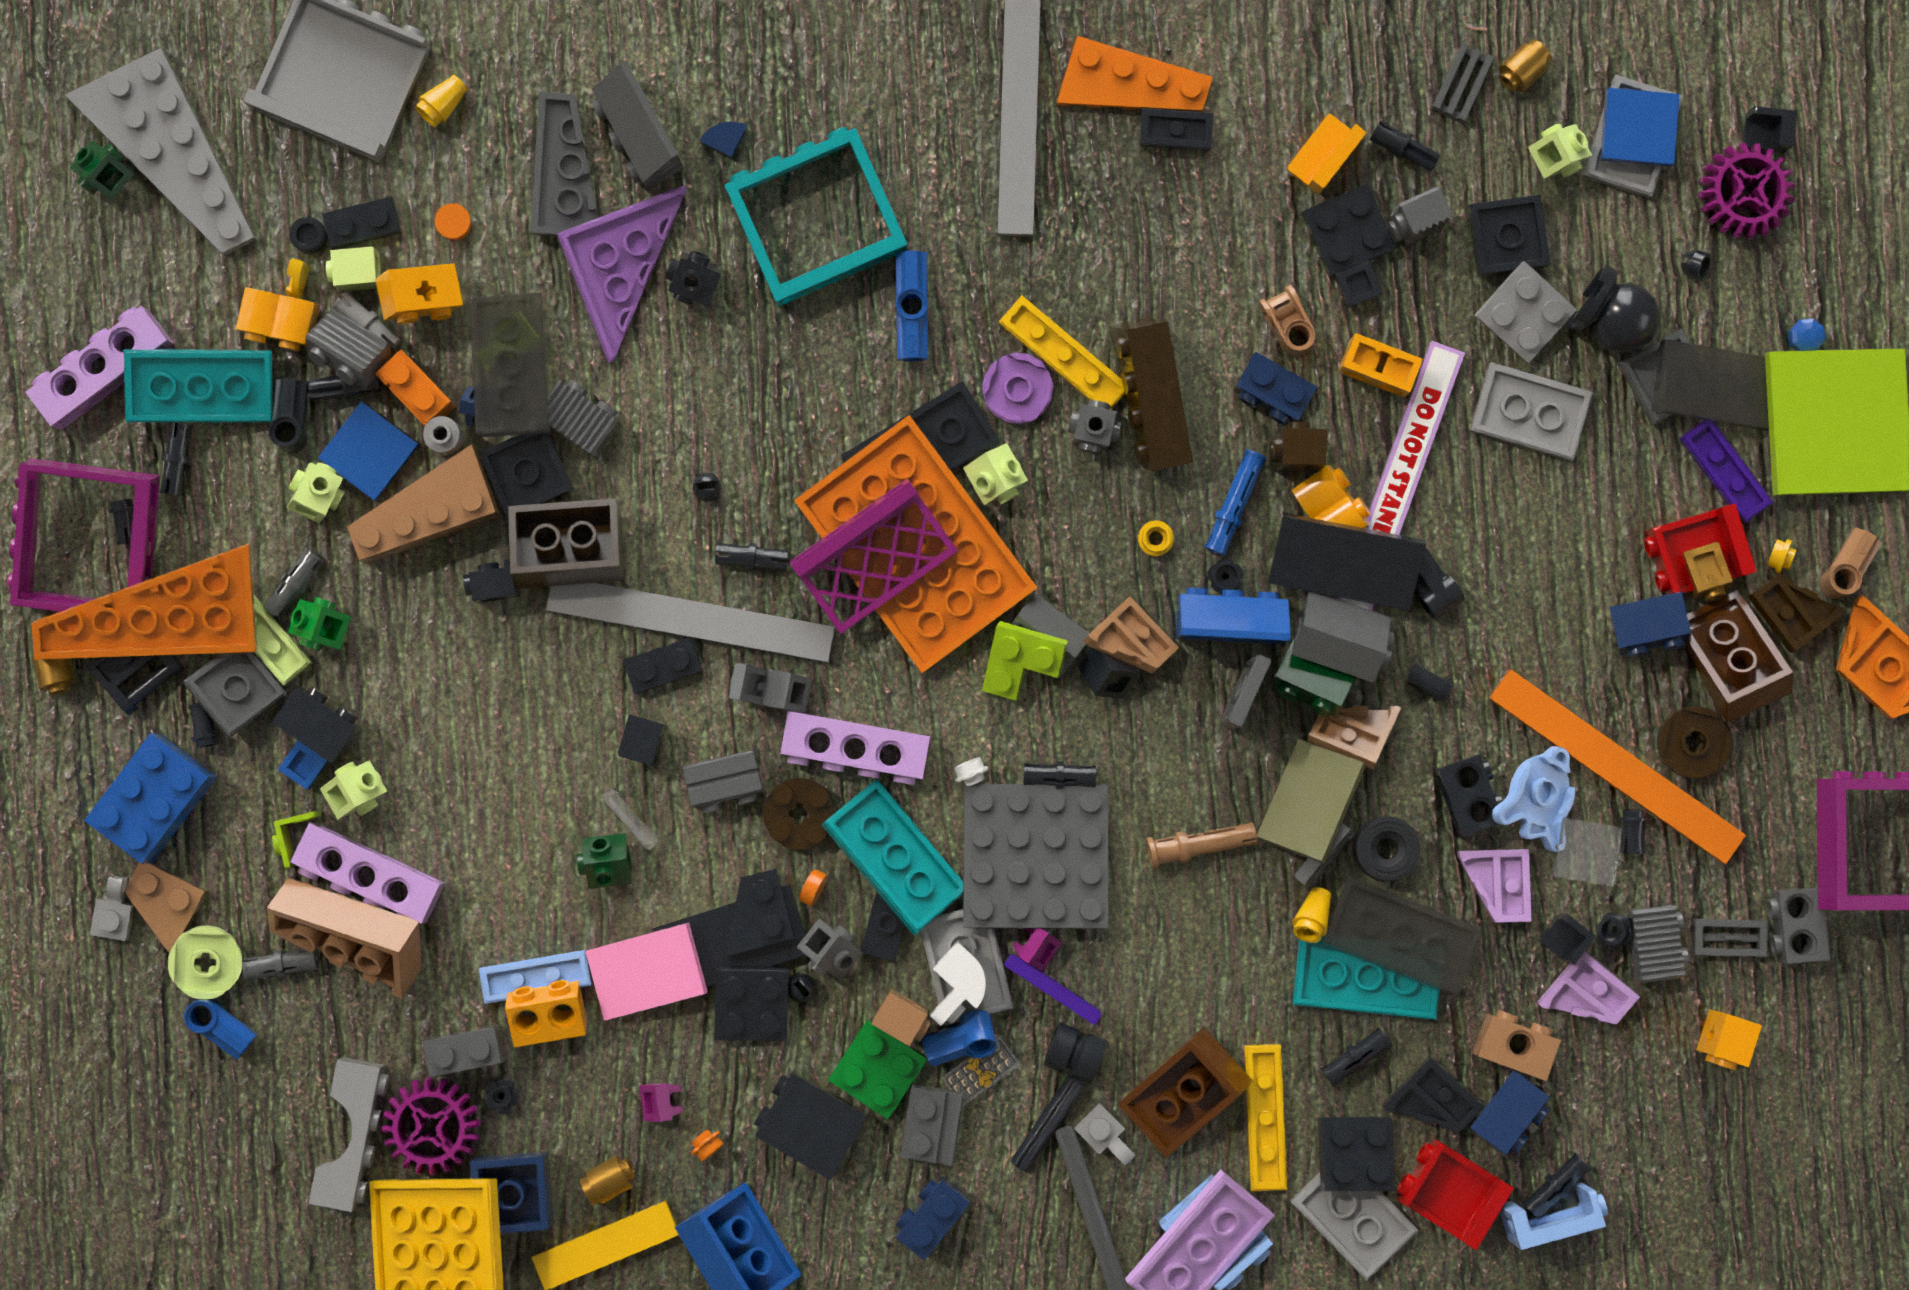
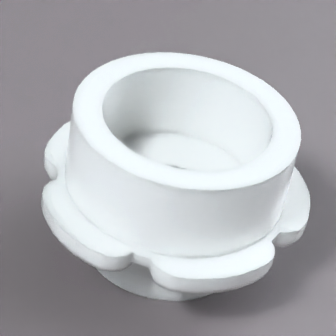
(971, 771)

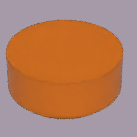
(453, 221)
(813, 887)

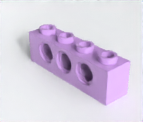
(92, 388)
(802, 727)
(320, 841)

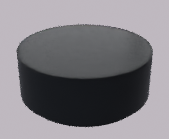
(308, 235)

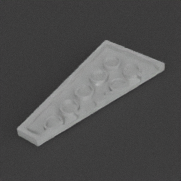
(157, 130)

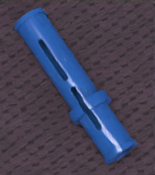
(1232, 509)

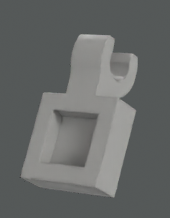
(112, 915)
(1102, 1131)

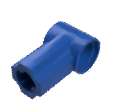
(223, 1028)
(970, 1037)

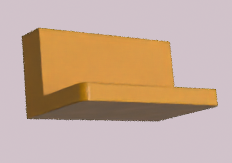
(1325, 153)

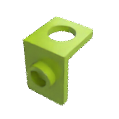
(282, 841)

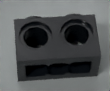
(1460, 799)

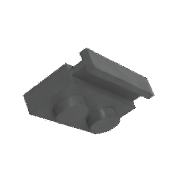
(932, 1125)

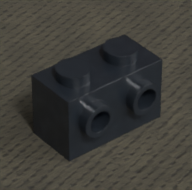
(318, 724)

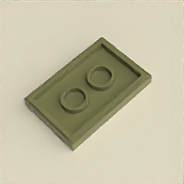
(1311, 801)

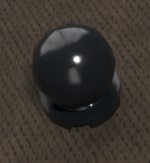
(1619, 315)

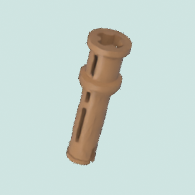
(1184, 846)

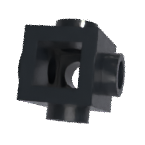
(695, 290)

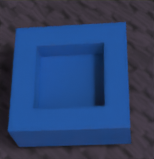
(303, 765)

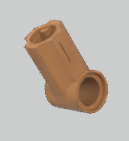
(1850, 562)

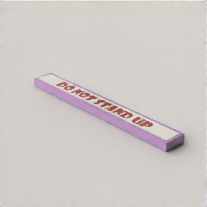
(1413, 442)

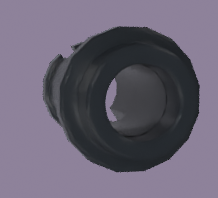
(123, 518)
(1429, 683)
(203, 726)
(1633, 831)

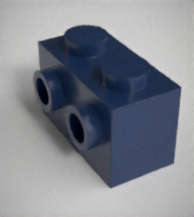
(1651, 625)
(1510, 1115)
(932, 1218)

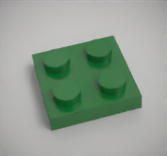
(877, 1069)

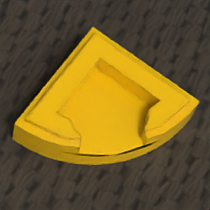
(299, 273)

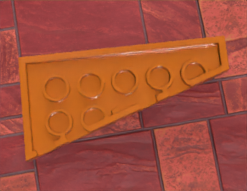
(177, 613)

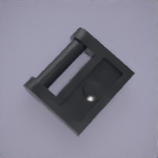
(116, 671)

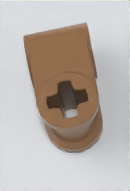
(1287, 319)

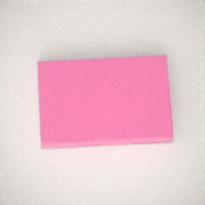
(646, 971)

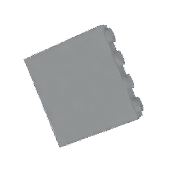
(341, 74)

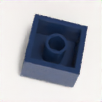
(521, 1187)

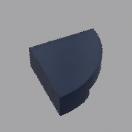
(724, 137)

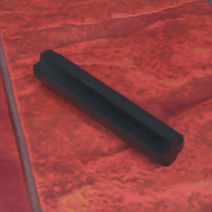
(1047, 1123)

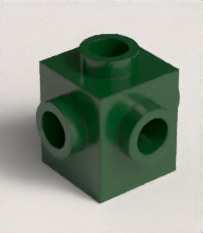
(101, 169)
(605, 861)

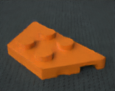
(1876, 659)

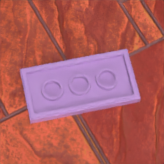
(1203, 1239)

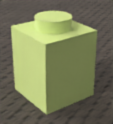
(354, 268)

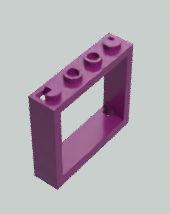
(26, 514)
(1833, 843)

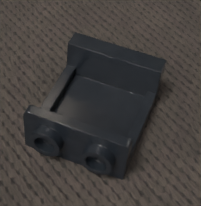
(809, 1124)

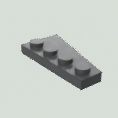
(561, 172)

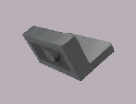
(1046, 619)

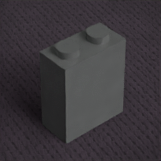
(1343, 636)

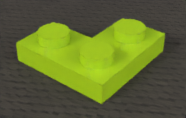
(1017, 650)

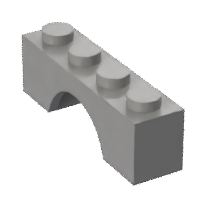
(358, 1088)

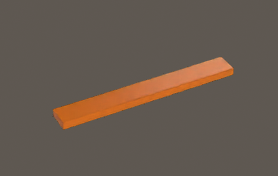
(1617, 767)

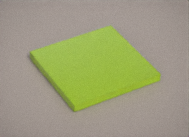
(1838, 421)

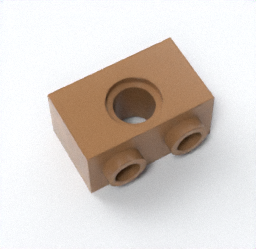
(902, 1018)
(1537, 1054)

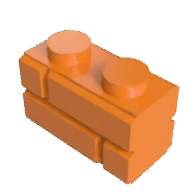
(414, 388)

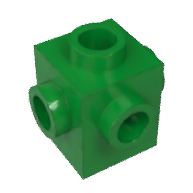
(319, 624)

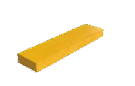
(1062, 353)
(1265, 1117)
(605, 1245)

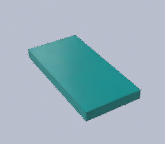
(198, 385)
(894, 857)
(1347, 983)

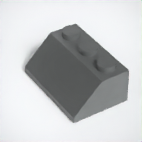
(635, 127)

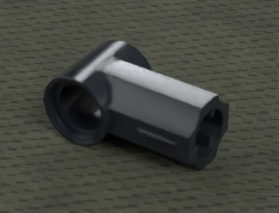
(290, 411)
(1435, 590)

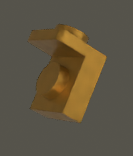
(1707, 572)

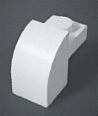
(965, 976)

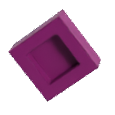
(1038, 949)
(656, 1101)

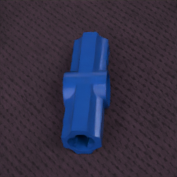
(911, 283)

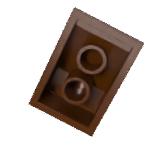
(1736, 657)
(1185, 1092)

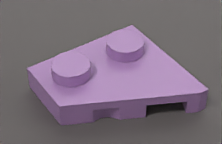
(1501, 882)
(1589, 991)

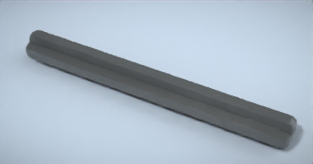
(1090, 1208)

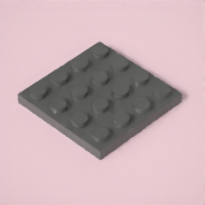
(1035, 857)

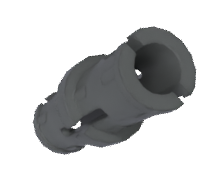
(293, 583)
(279, 964)

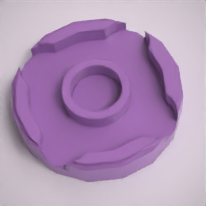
(1017, 388)

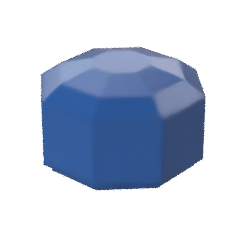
(1806, 335)

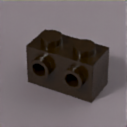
(1299, 449)

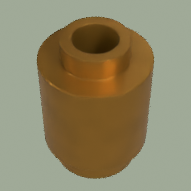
(1524, 66)
(54, 675)
(608, 1180)

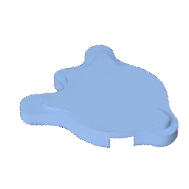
(1539, 797)

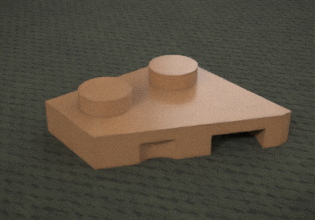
(1132, 638)
(1356, 732)
(164, 901)

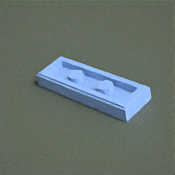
(535, 972)

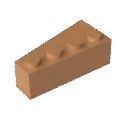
(432, 507)
(349, 933)

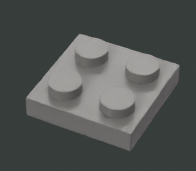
(1525, 312)

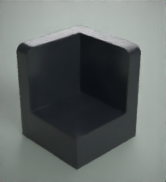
(1770, 128)
(1107, 674)
(641, 740)
(1566, 938)

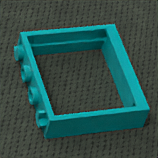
(841, 267)

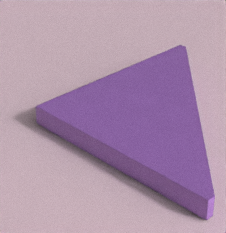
(615, 259)

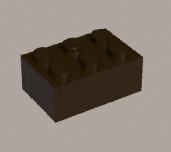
(566, 543)

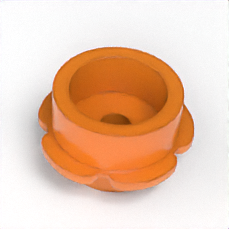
(706, 1145)

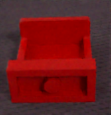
(1670, 540)
(1453, 1193)

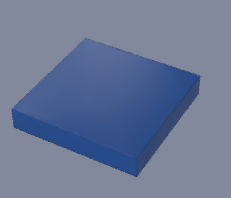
(1639, 127)
(368, 451)

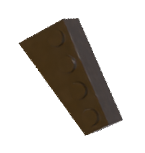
(1152, 392)

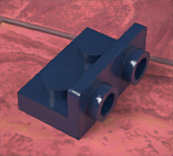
(1274, 389)

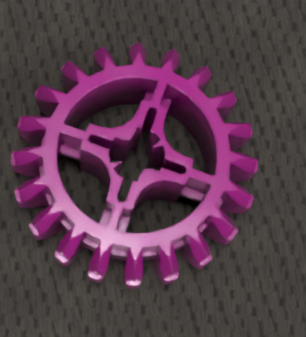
(1756, 199)
(420, 1112)

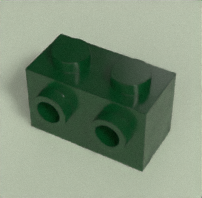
(1313, 684)

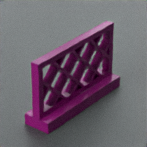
(855, 530)

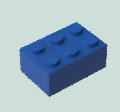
(150, 798)

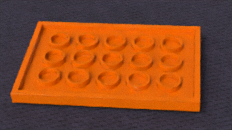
(956, 595)

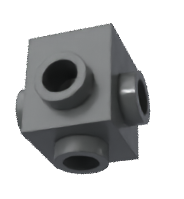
(1090, 440)
(830, 949)

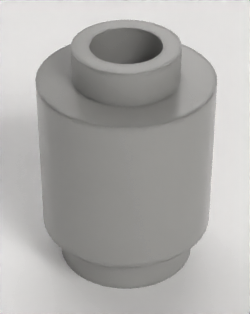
(453, 441)

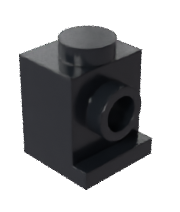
(490, 583)

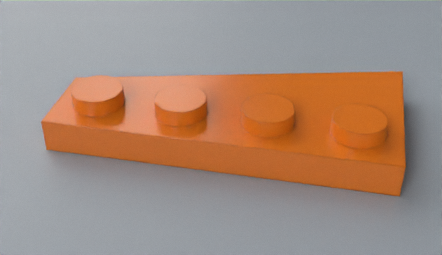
(1122, 79)

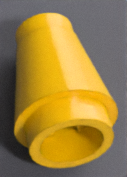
(440, 101)
(1313, 916)

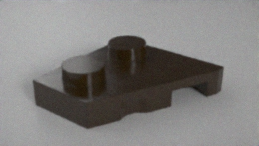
(1793, 611)

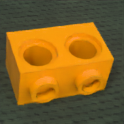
(1380, 365)
(549, 1022)

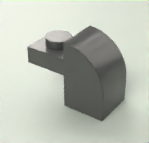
(769, 688)

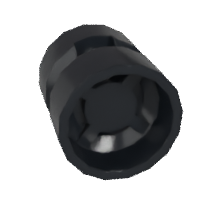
(1074, 1052)

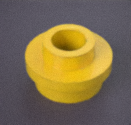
(1161, 528)
(1782, 556)

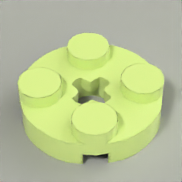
(189, 976)

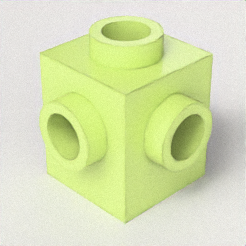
(1560, 151)
(996, 475)
(315, 491)
(353, 789)

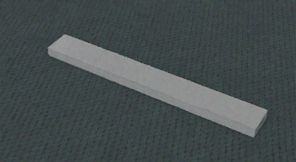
(1018, 118)
(693, 619)

